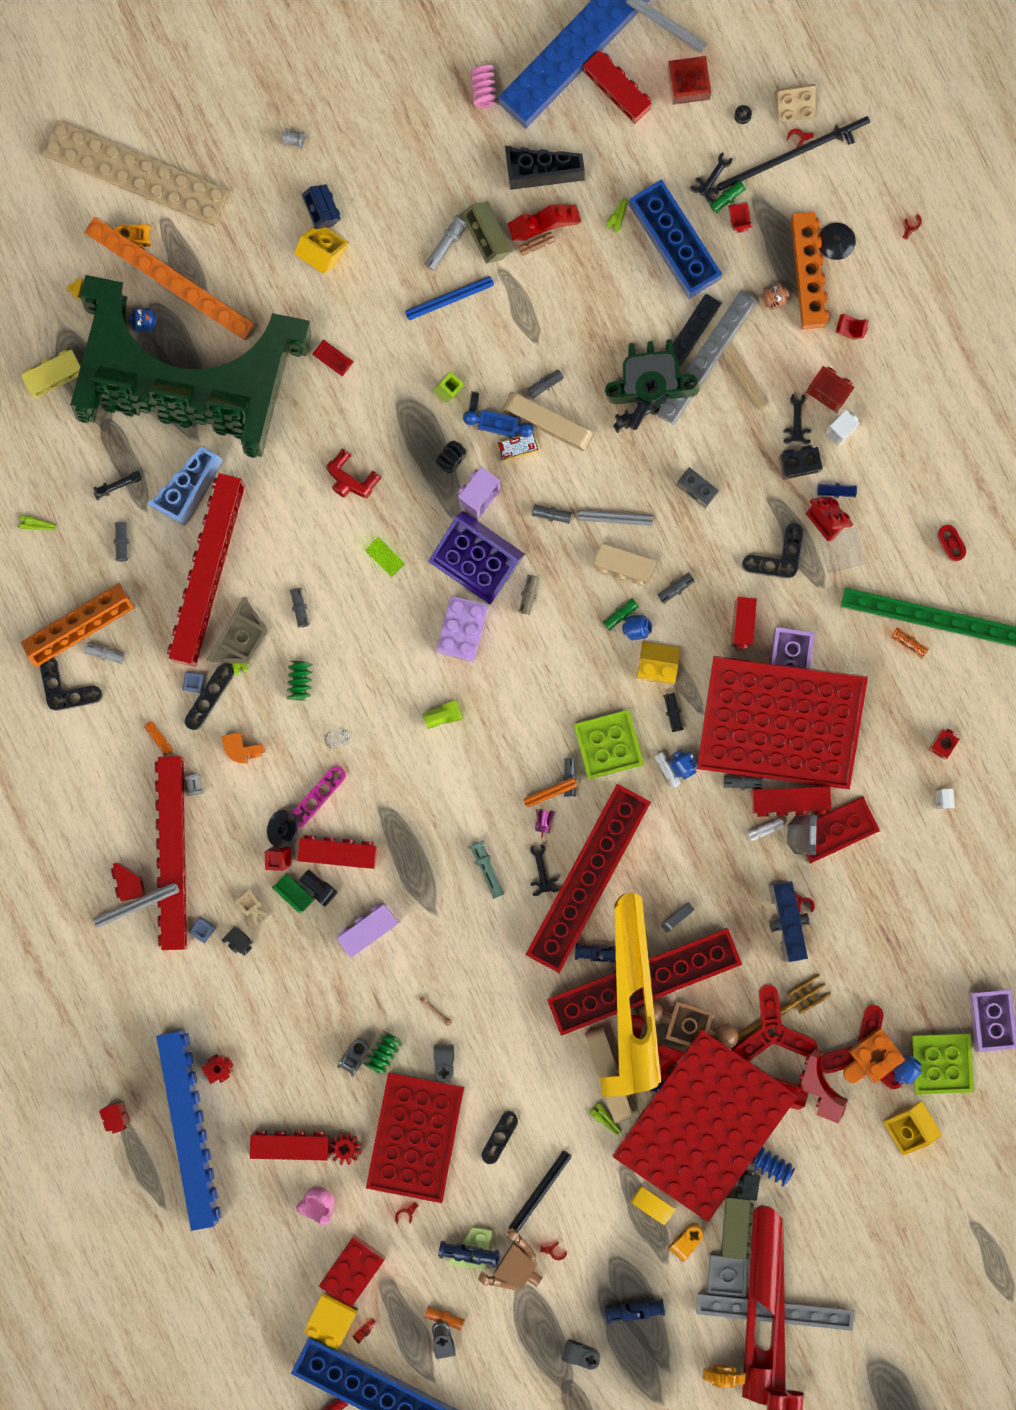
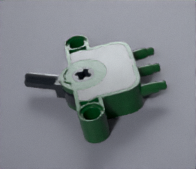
(646, 372)

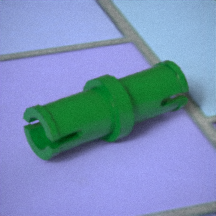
(727, 196)
(620, 614)

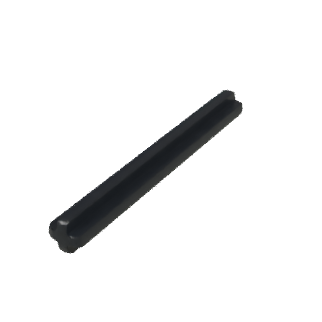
(540, 1191)

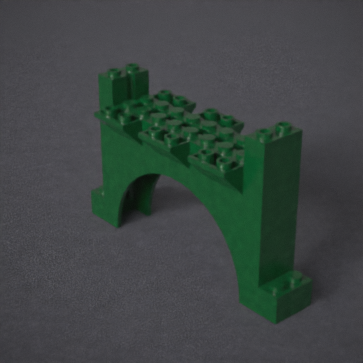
(230, 397)

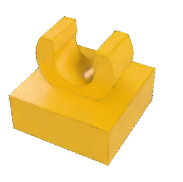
(76, 288)

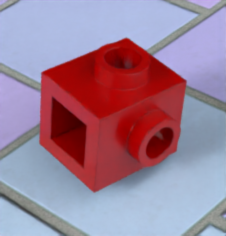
(211, 1072)

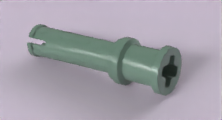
(483, 861)

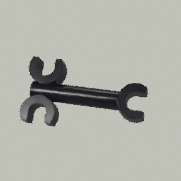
(705, 188)
(622, 421)
(796, 433)
(105, 489)
(544, 885)

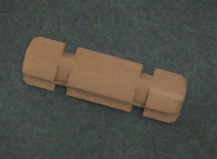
(536, 243)

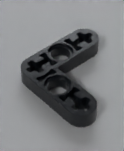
(785, 558)
(59, 691)

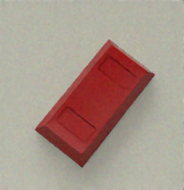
(332, 358)

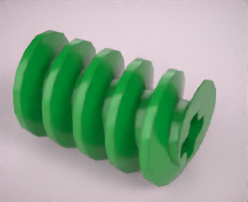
(299, 680)
(383, 1053)

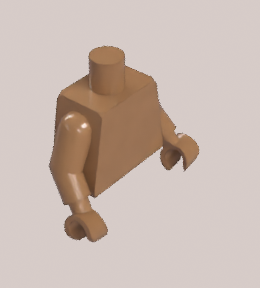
(515, 1267)

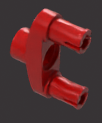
(346, 483)

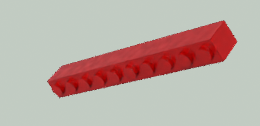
(172, 851)

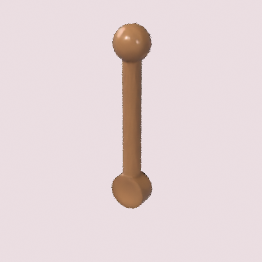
(447, 1021)

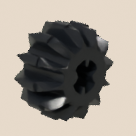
(451, 456)

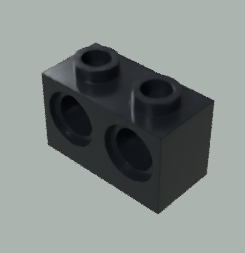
(802, 467)

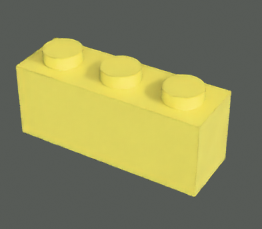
(51, 373)

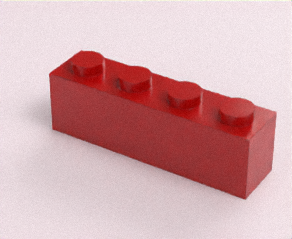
(617, 86)
(791, 800)
(337, 853)
(289, 1146)

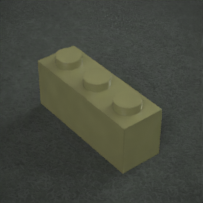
(486, 232)
(736, 1228)

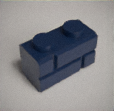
(321, 206)

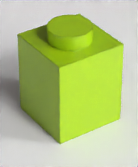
(448, 387)

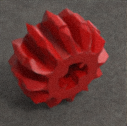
(340, 1142)

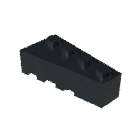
(541, 168)

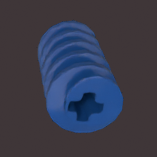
(773, 1166)

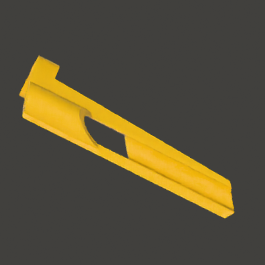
(637, 1057)

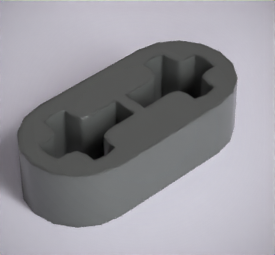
(677, 917)

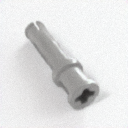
(450, 236)

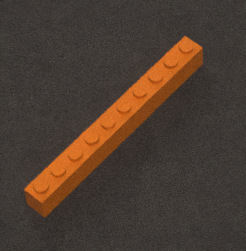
(170, 278)

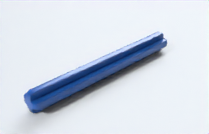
(449, 298)

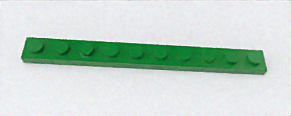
(929, 617)

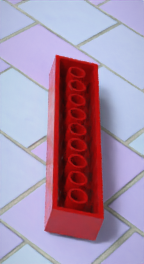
(206, 570)
(588, 878)
(668, 973)

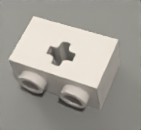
(842, 427)

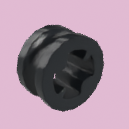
(743, 120)

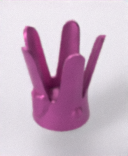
(543, 822)

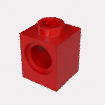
(936, 746)
(278, 858)

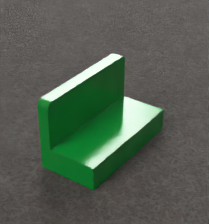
(293, 893)

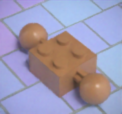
(686, 1023)

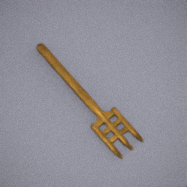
(793, 1003)

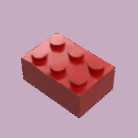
(352, 1271)

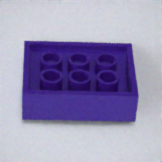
(476, 557)

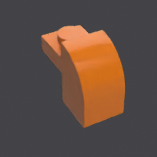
(236, 750)

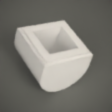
(945, 799)

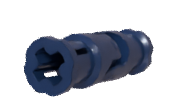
(589, 952)
(466, 1253)
(623, 1311)

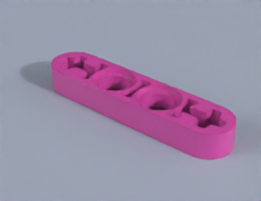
(315, 794)

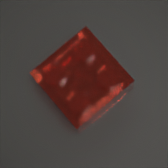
(689, 80)
(830, 389)

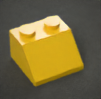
(321, 248)
(658, 663)
(912, 1128)
(330, 1321)

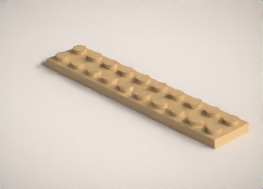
(135, 173)

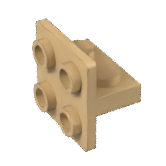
(796, 103)

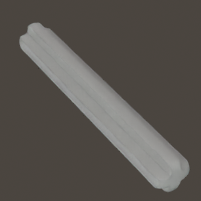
(615, 517)

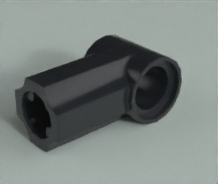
(321, 890)

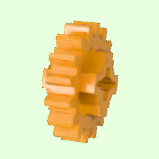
(724, 1376)

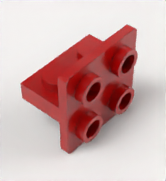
(828, 517)

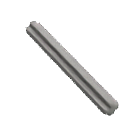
(667, 24)
(136, 905)

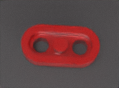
(951, 543)

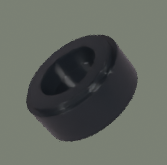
(473, 402)

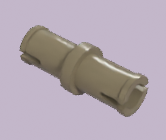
(528, 594)

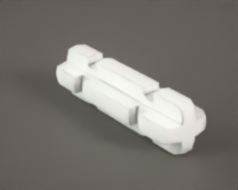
(667, 770)
(765, 829)

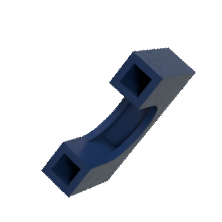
(793, 941)

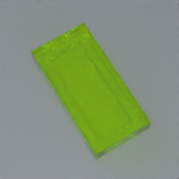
(385, 557)

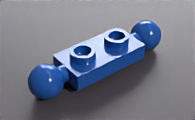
(497, 423)

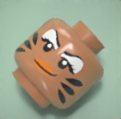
(774, 296)

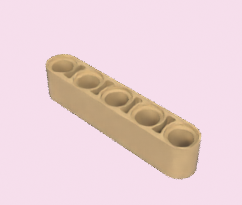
(547, 421)
(606, 1066)

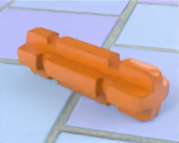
(158, 738)

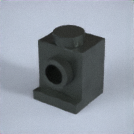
(238, 941)
(749, 1185)

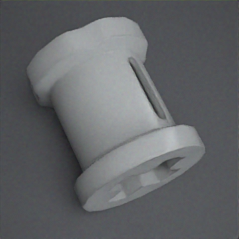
(293, 138)
(189, 779)

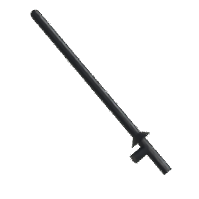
(836, 134)

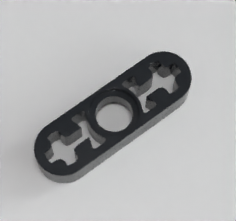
(502, 1122)

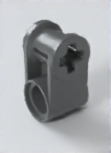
(444, 1058)
(351, 1059)
(442, 1340)
(578, 1354)

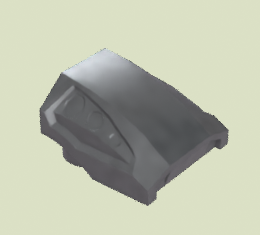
(802, 835)

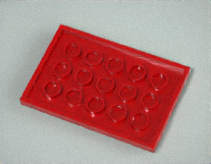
(415, 1137)

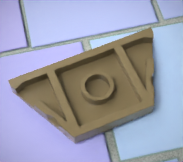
(240, 637)

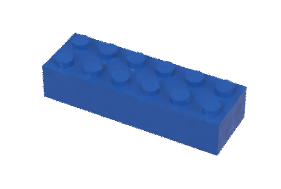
(675, 239)

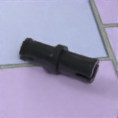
(673, 712)

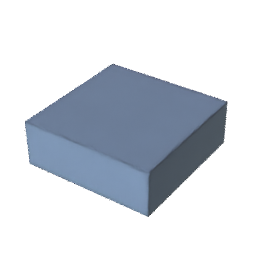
(193, 682)
(202, 929)

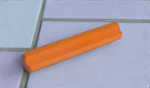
(550, 792)

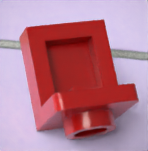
(739, 217)
(852, 327)

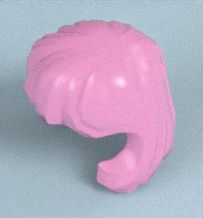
(317, 1205)

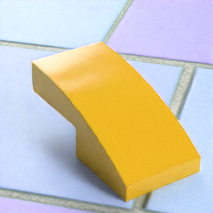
(652, 1205)

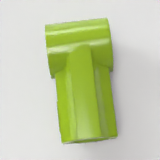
(447, 713)

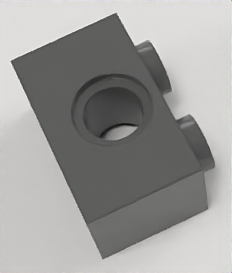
(697, 487)

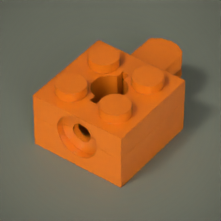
(872, 1058)

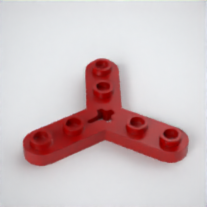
(770, 1018)
(839, 1059)

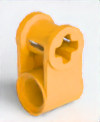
(138, 233)
(684, 1244)

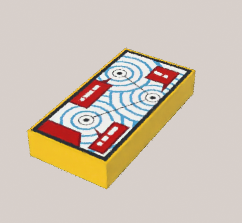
(517, 447)

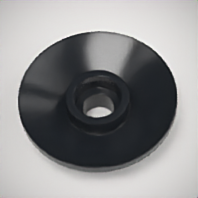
(833, 249)
(282, 829)

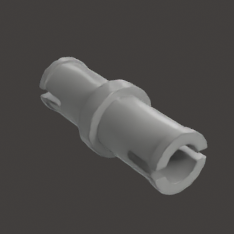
(104, 653)

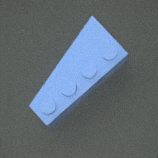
(187, 487)

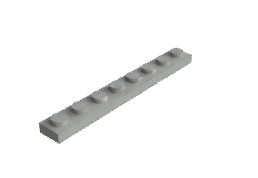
(711, 352)
(794, 1313)

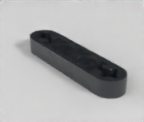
(206, 695)

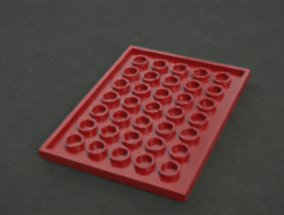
(781, 722)
(704, 1125)

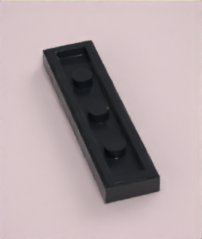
(695, 327)

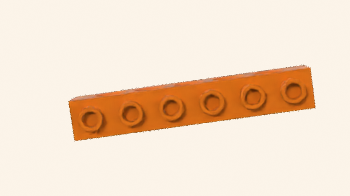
(809, 318)
(77, 625)

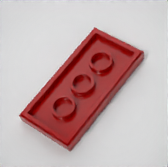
(843, 828)

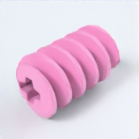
(481, 86)

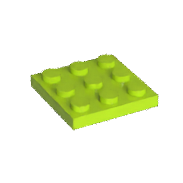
(608, 744)
(944, 1062)

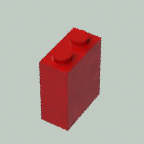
(743, 623)

